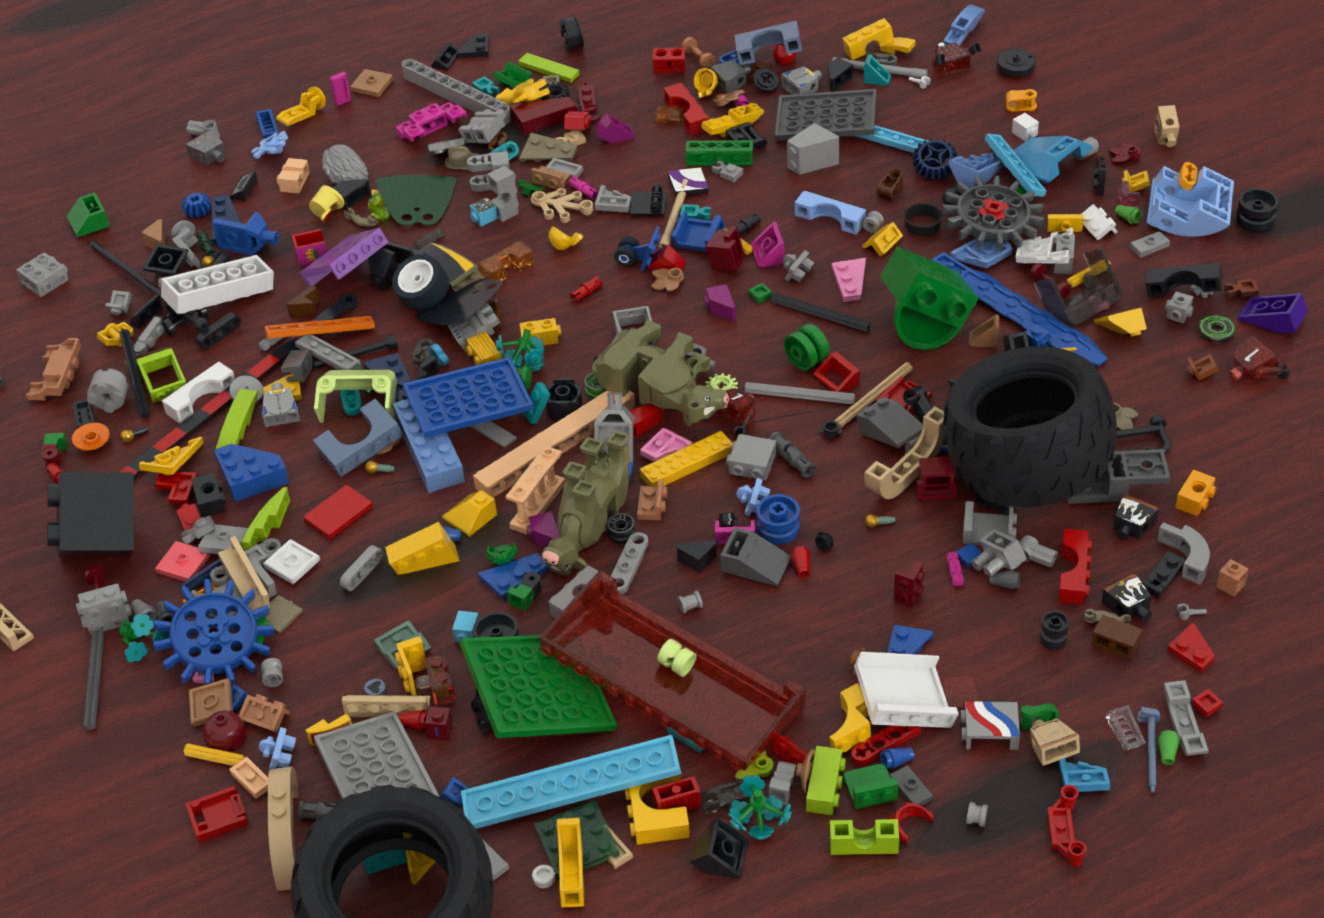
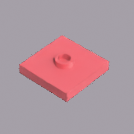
(182, 561)

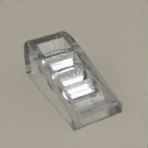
(1126, 713)

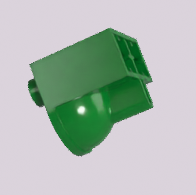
(929, 299)

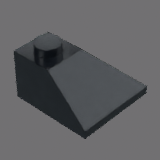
(165, 259)
(382, 268)
(720, 850)

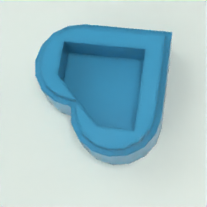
(437, 352)

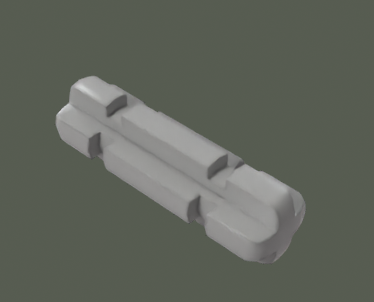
(265, 344)

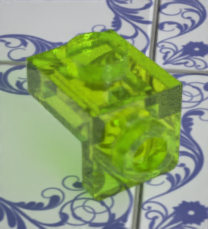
(377, 208)

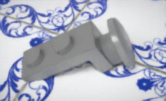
(184, 237)

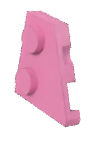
(663, 444)

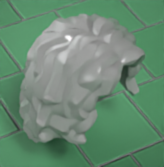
(343, 164)

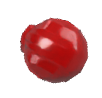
(780, 55)

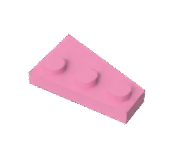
(850, 278)

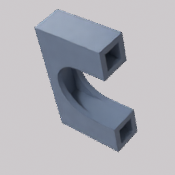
(750, 42)
(347, 457)

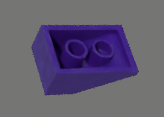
(1275, 312)

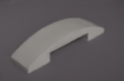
(1183, 719)

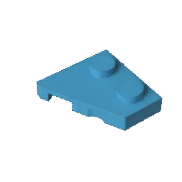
(1084, 776)

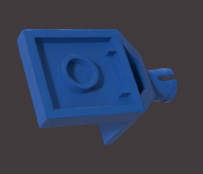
(246, 237)

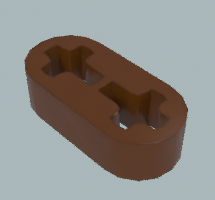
(499, 139)

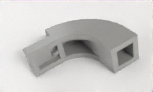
(1193, 547)

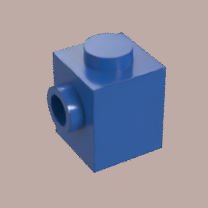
(1038, 336)

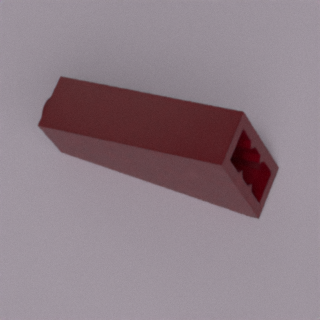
(541, 114)

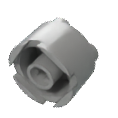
(107, 390)

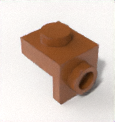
(1203, 367)

